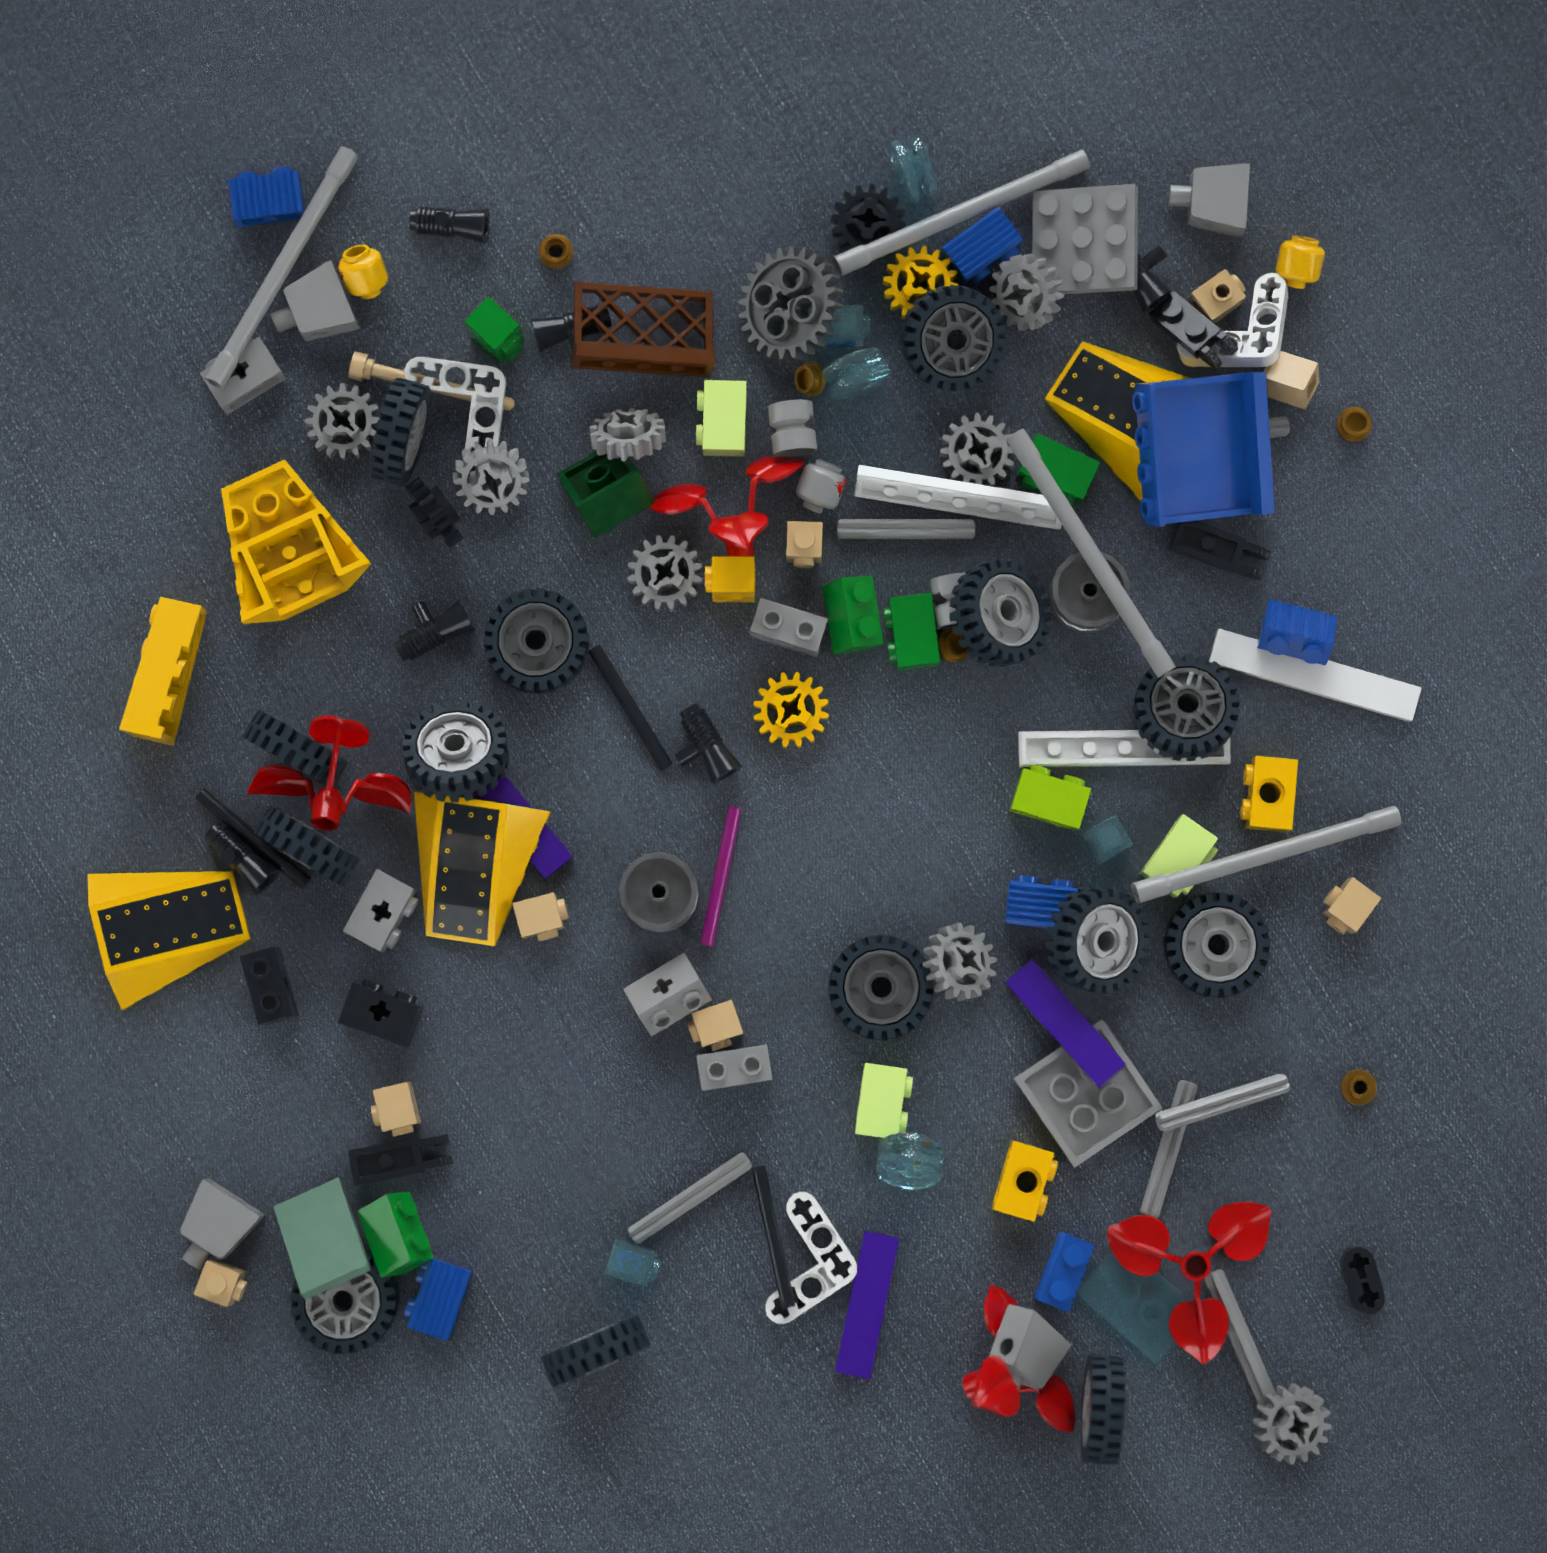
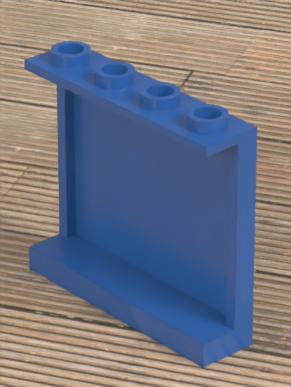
(1204, 448)

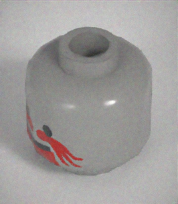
(821, 486)

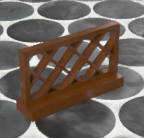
(647, 357)

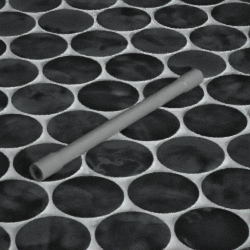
(864, 254)
(228, 358)
(1031, 460)
(1164, 884)

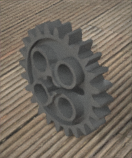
(790, 303)

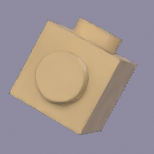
(1218, 296)
(1292, 380)
(804, 543)
(1349, 906)
(541, 916)
(715, 1025)
(395, 1109)
(221, 1283)

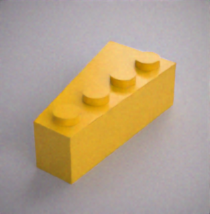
(164, 671)

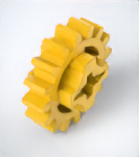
(911, 272)
(805, 718)

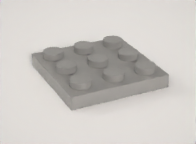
(1088, 237)
(1078, 1111)

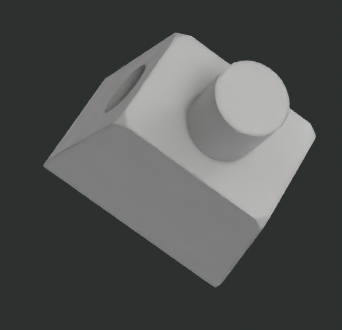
(1215, 198)
(317, 305)
(216, 1223)
(1028, 1346)

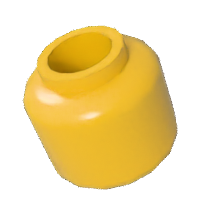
(1300, 261)
(363, 271)

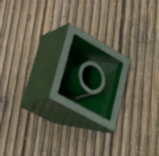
(605, 491)

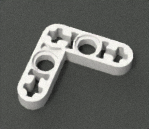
(1251, 341)
(479, 399)
(820, 1271)

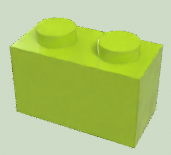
(1050, 798)

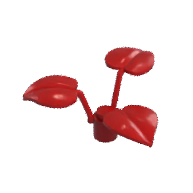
(737, 530)
(328, 804)
(1141, 1243)
(995, 1390)

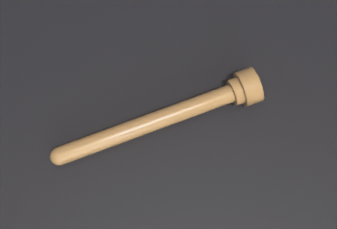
(365, 368)

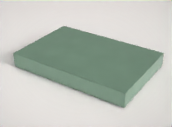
(322, 1238)

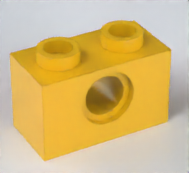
(731, 579)
(1282, 776)
(1019, 1159)

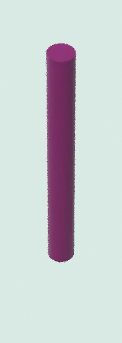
(720, 876)

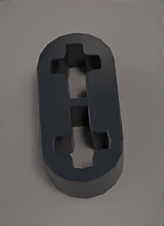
(1371, 1278)

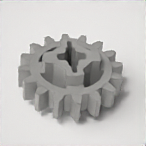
(1020, 275)
(333, 431)
(627, 434)
(991, 445)
(499, 464)
(652, 564)
(959, 961)
(1304, 1430)

